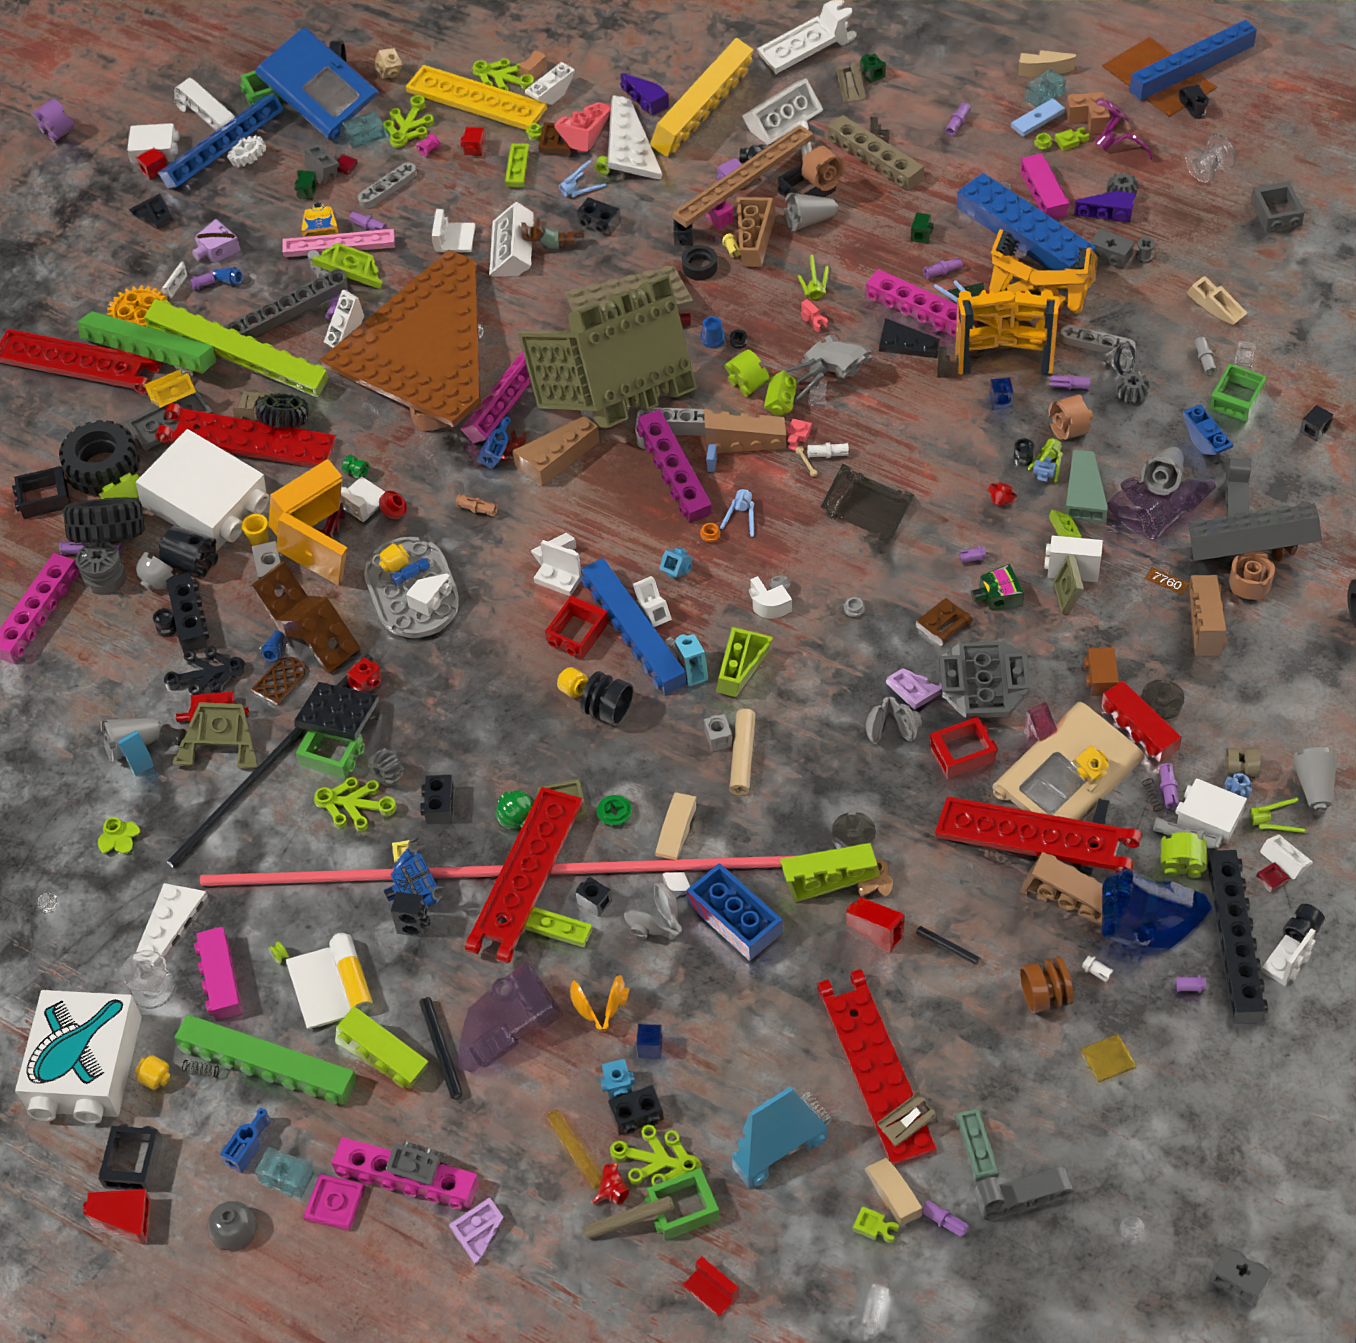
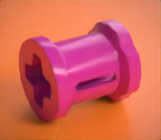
(430, 139)

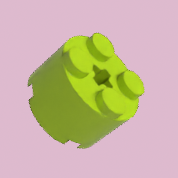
(746, 372)
(1183, 855)

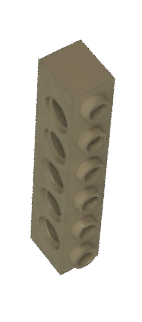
(875, 153)

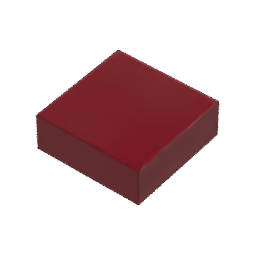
(346, 164)
(1272, 877)

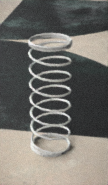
(824, 1120)

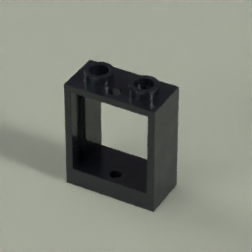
(795, 176)
(39, 480)
(130, 1180)

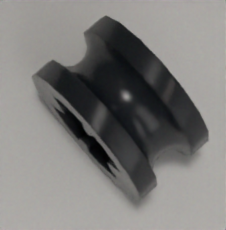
(738, 344)

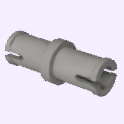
(1205, 356)

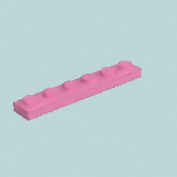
(358, 240)

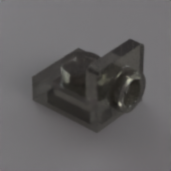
(875, 128)
(946, 368)

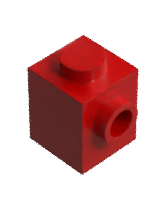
(473, 141)
(151, 162)

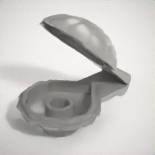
(907, 720)
(645, 924)

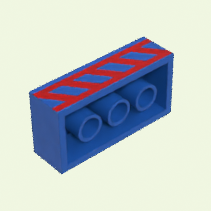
(734, 911)

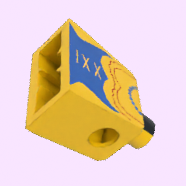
(319, 221)

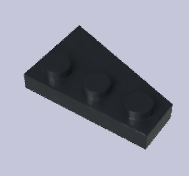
(907, 341)

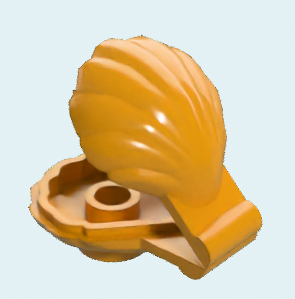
(617, 997)

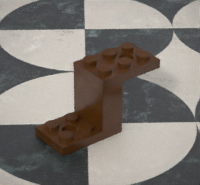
(305, 617)

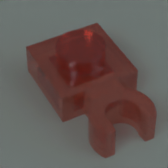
(512, 445)

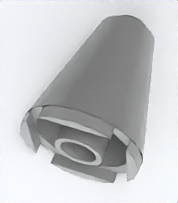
(808, 210)
(1163, 471)
(119, 728)
(1317, 775)

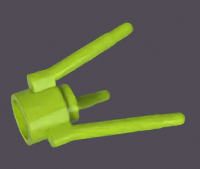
(815, 289)
(1051, 449)
(1262, 814)

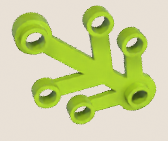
(482, 69)
(400, 137)
(352, 802)
(658, 1159)

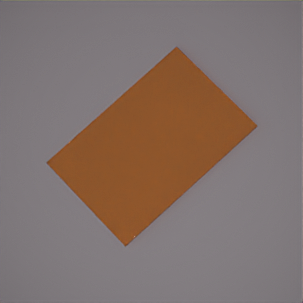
(1148, 53)

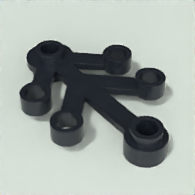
(206, 672)

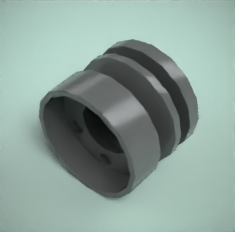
(101, 567)

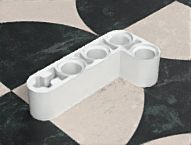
(192, 95)

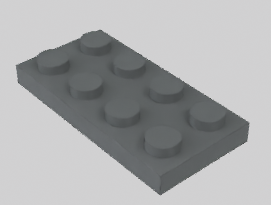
(146, 424)

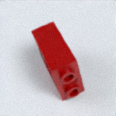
(584, 611)
(967, 763)

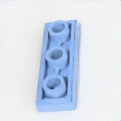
(1037, 117)

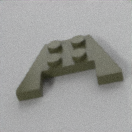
(218, 726)

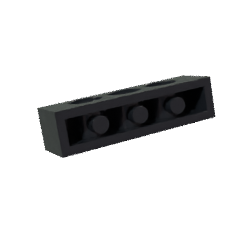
(186, 612)

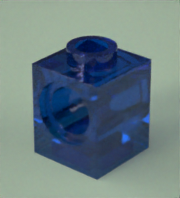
(1001, 393)
(649, 1041)

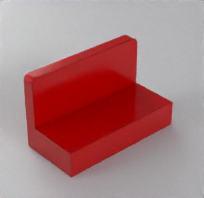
(712, 1287)

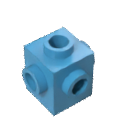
(676, 562)
(616, 1079)

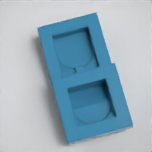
(135, 753)

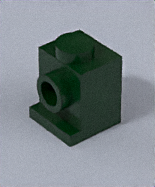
(872, 62)
(306, 184)
(921, 228)

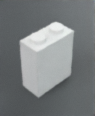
(146, 137)
(1086, 552)
(1210, 809)

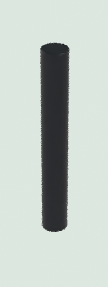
(948, 945)

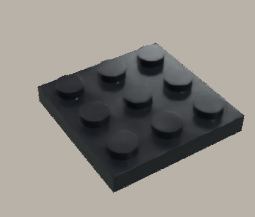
(336, 711)

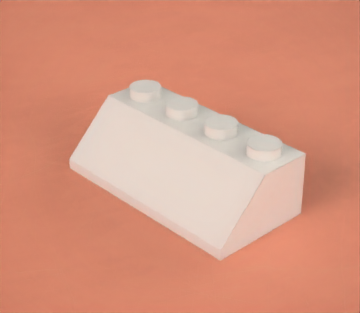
(783, 112)
(508, 249)

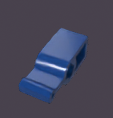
(495, 445)
(245, 1142)

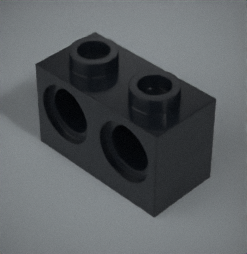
(599, 216)
(439, 799)
(410, 914)
(633, 1105)

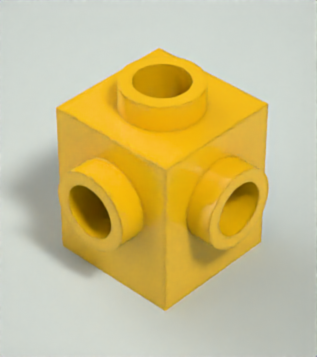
(1084, 767)

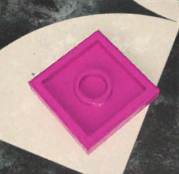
(334, 1202)

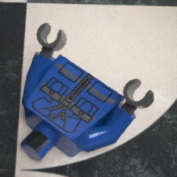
(414, 876)

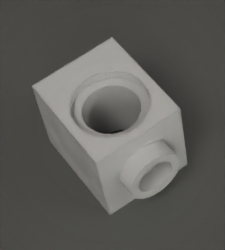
(720, 739)

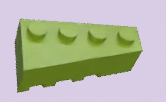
(829, 870)
(379, 1048)

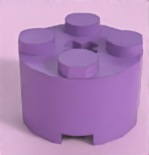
(53, 120)

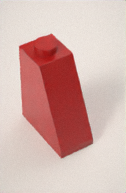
(876, 923)
(120, 1213)

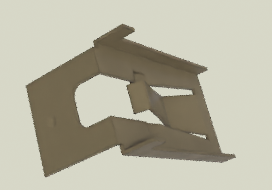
(853, 95)
(241, 411)
(898, 1127)

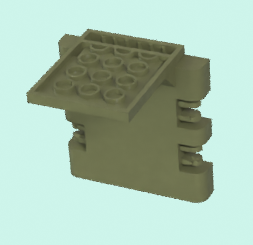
(613, 355)

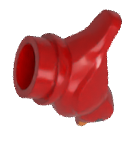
(612, 1186)

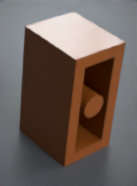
(1101, 670)

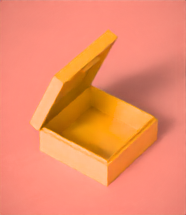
(300, 507)

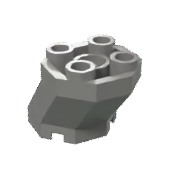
(841, 356)

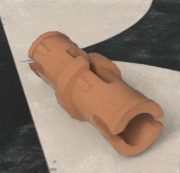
(476, 505)

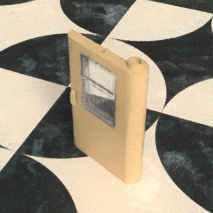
(1047, 778)

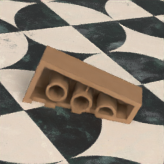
(755, 225)
(744, 432)
(557, 450)
(1207, 615)
(1066, 886)

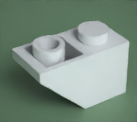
(428, 593)

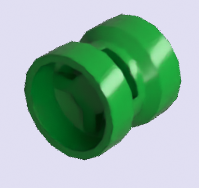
(354, 467)

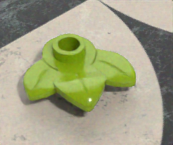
(120, 838)

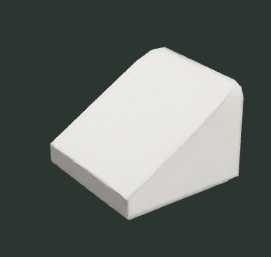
(676, 883)

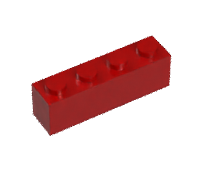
(1141, 721)

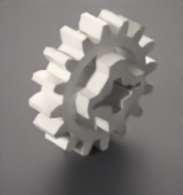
(246, 151)

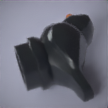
(747, 153)

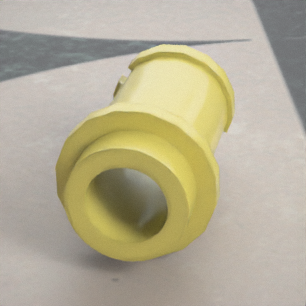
(729, 241)

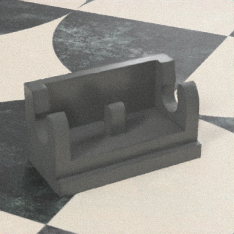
(321, 162)

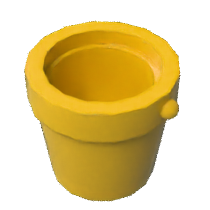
(256, 529)

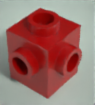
(364, 675)

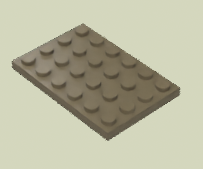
(601, 292)

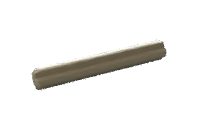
(628, 1217)

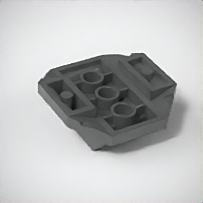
(984, 678)

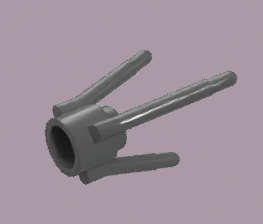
(816, 369)

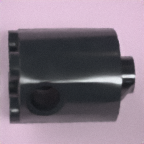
(188, 551)

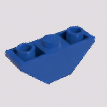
(1205, 432)

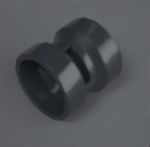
(1023, 452)
(164, 622)

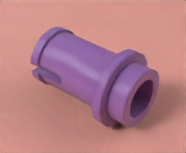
(202, 281)
(973, 554)
(1191, 984)

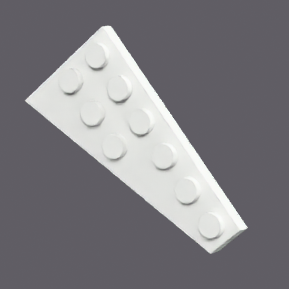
(628, 144)

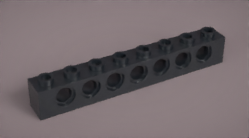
(1243, 1009)

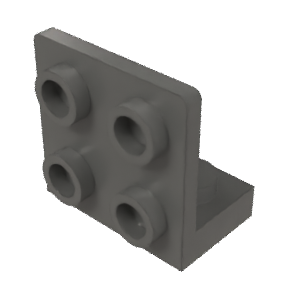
(413, 1163)

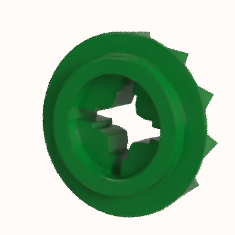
(620, 804)

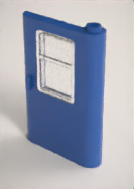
(311, 83)

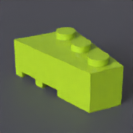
(742, 658)

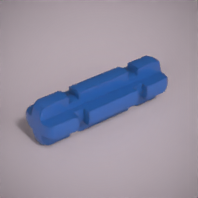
(410, 571)

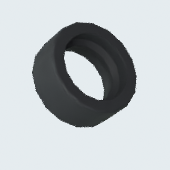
(699, 252)

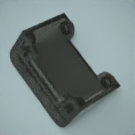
(869, 504)

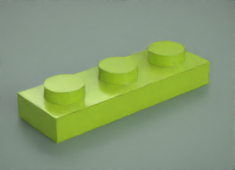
(517, 165)
(1064, 524)
(559, 927)

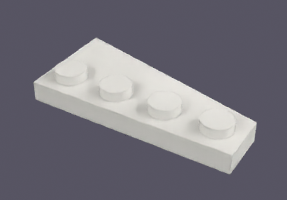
(169, 916)

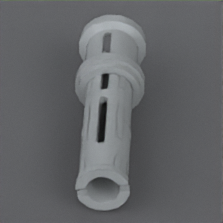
(1165, 827)

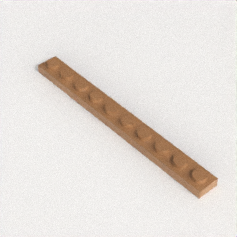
(742, 176)

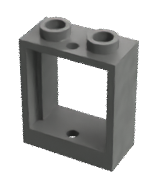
(1276, 193)

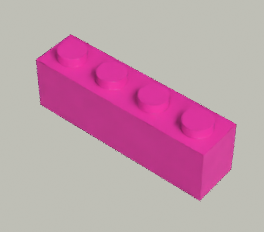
(1044, 186)
(219, 974)

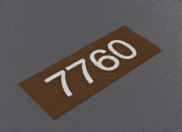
(1167, 580)

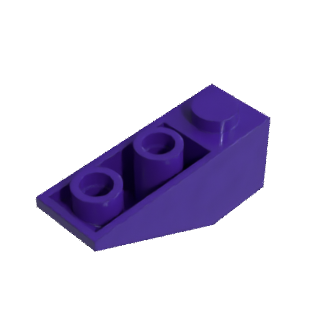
(647, 94)
(1108, 206)

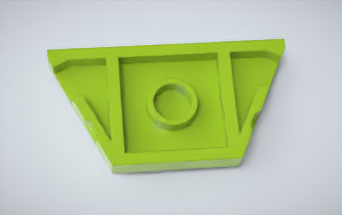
(355, 263)

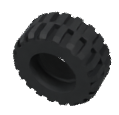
(94, 440)
(103, 520)

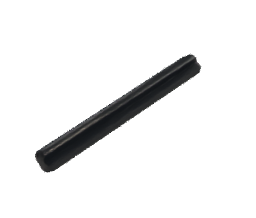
(441, 1048)

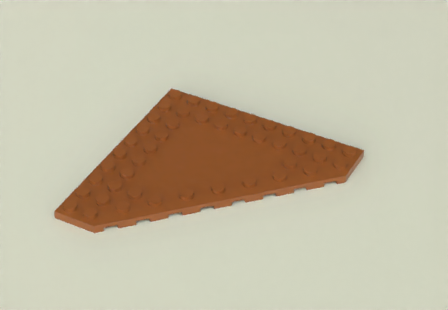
(421, 343)

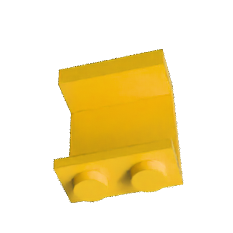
(169, 388)

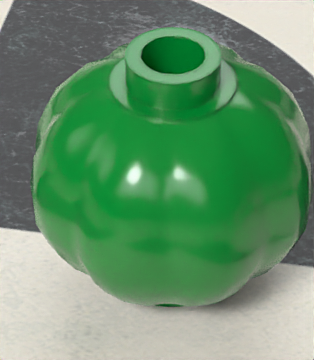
(513, 809)

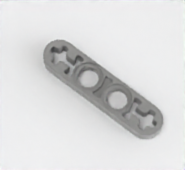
(370, 196)
(1098, 339)

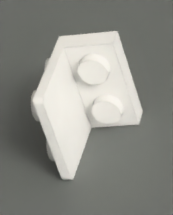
(451, 236)
(361, 498)
(559, 569)
(1288, 957)

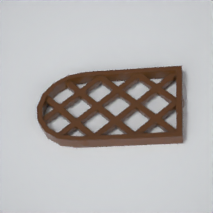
(256, 688)

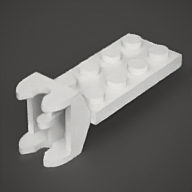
(809, 37)

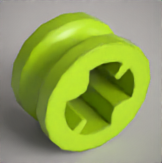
(602, 160)
(278, 952)

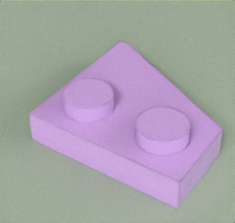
(913, 687)
(477, 1229)

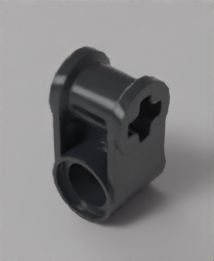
(1194, 100)

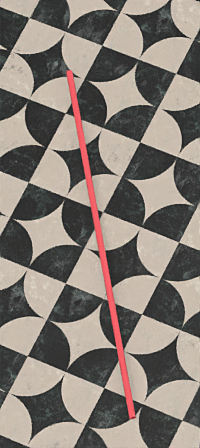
(493, 871)

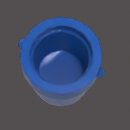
(712, 332)

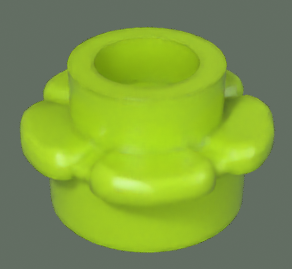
(534, 131)
(1043, 141)

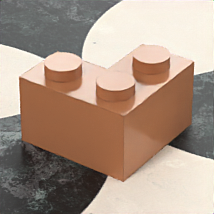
(1084, 108)

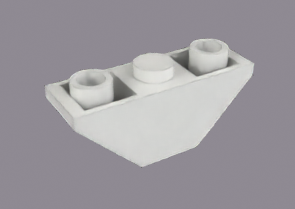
(552, 85)
(345, 319)

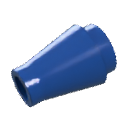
(228, 275)
(273, 647)

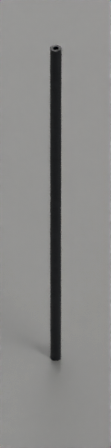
(251, 779)

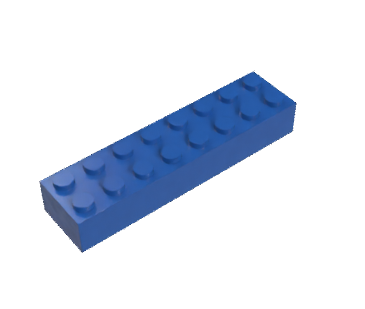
(1038, 233)

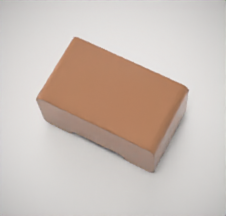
(534, 65)

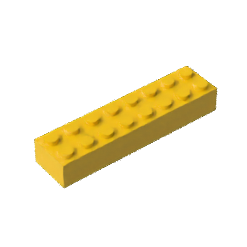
(701, 98)

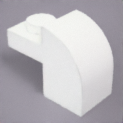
(650, 602)
(769, 603)

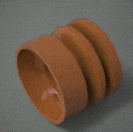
(1048, 984)

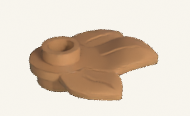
(882, 884)

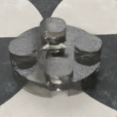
(1170, 691)
(859, 822)

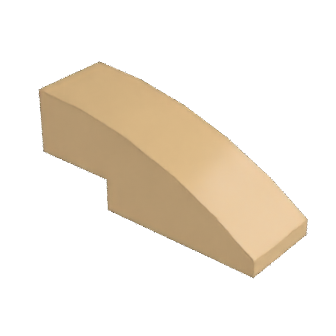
(1035, 65)
(1216, 301)
(676, 826)
(894, 1191)

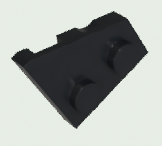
(153, 212)

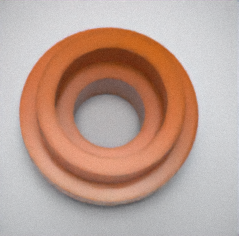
(710, 532)

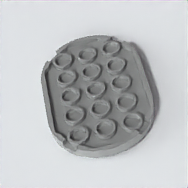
(391, 599)

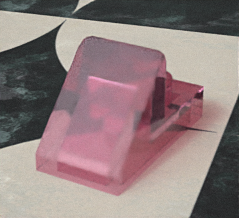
(1039, 723)

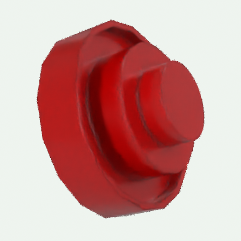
(1001, 493)
(392, 505)

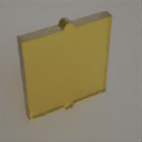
(1108, 1058)

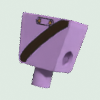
(215, 242)

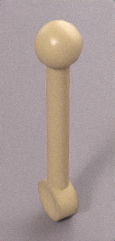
(800, 451)

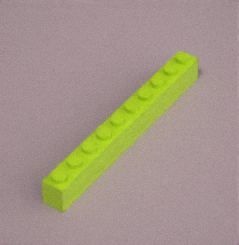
(239, 348)

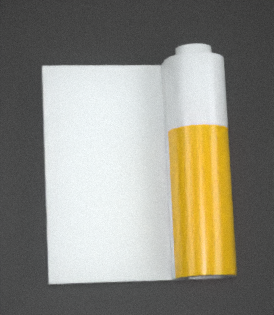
(329, 982)

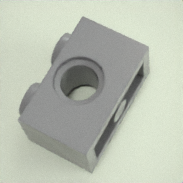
(266, 557)

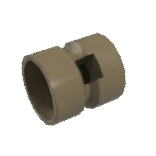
(1242, 762)

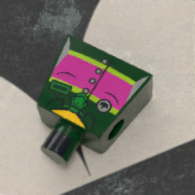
(999, 589)

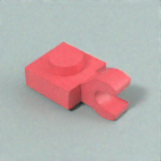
(811, 314)
(798, 432)

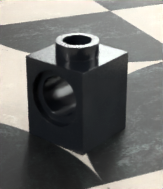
(683, 235)
(1316, 423)
(597, 903)

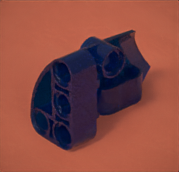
(1149, 912)

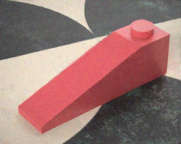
(584, 127)

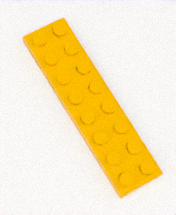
(476, 97)

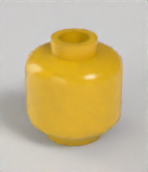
(394, 558)
(572, 682)
(152, 1072)

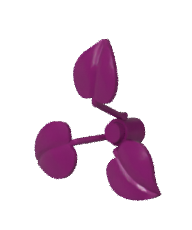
(1107, 137)

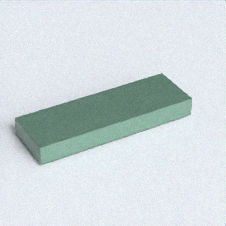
(977, 1144)

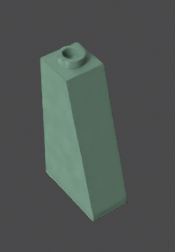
(1085, 490)

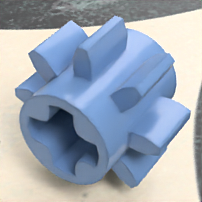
(1044, 469)
(1239, 785)

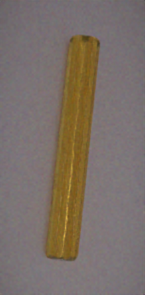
(574, 1148)

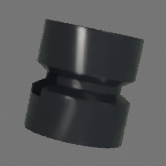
(1303, 920)

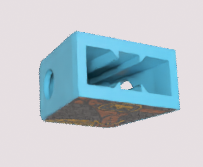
(689, 650)

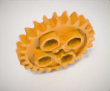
(134, 304)

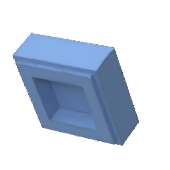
(711, 458)

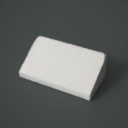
(174, 281)
(564, 540)
(1286, 856)

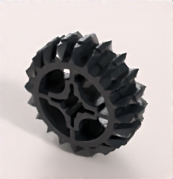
(282, 410)

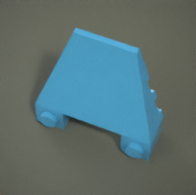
(774, 1132)

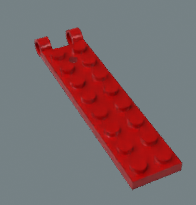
(76, 359)
(250, 437)
(1036, 833)
(525, 872)
(874, 1064)

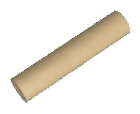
(742, 752)

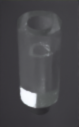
(874, 1309)

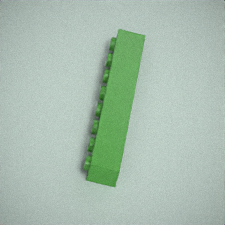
(146, 342)
(266, 1060)

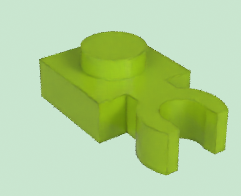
(1069, 139)
(871, 1224)

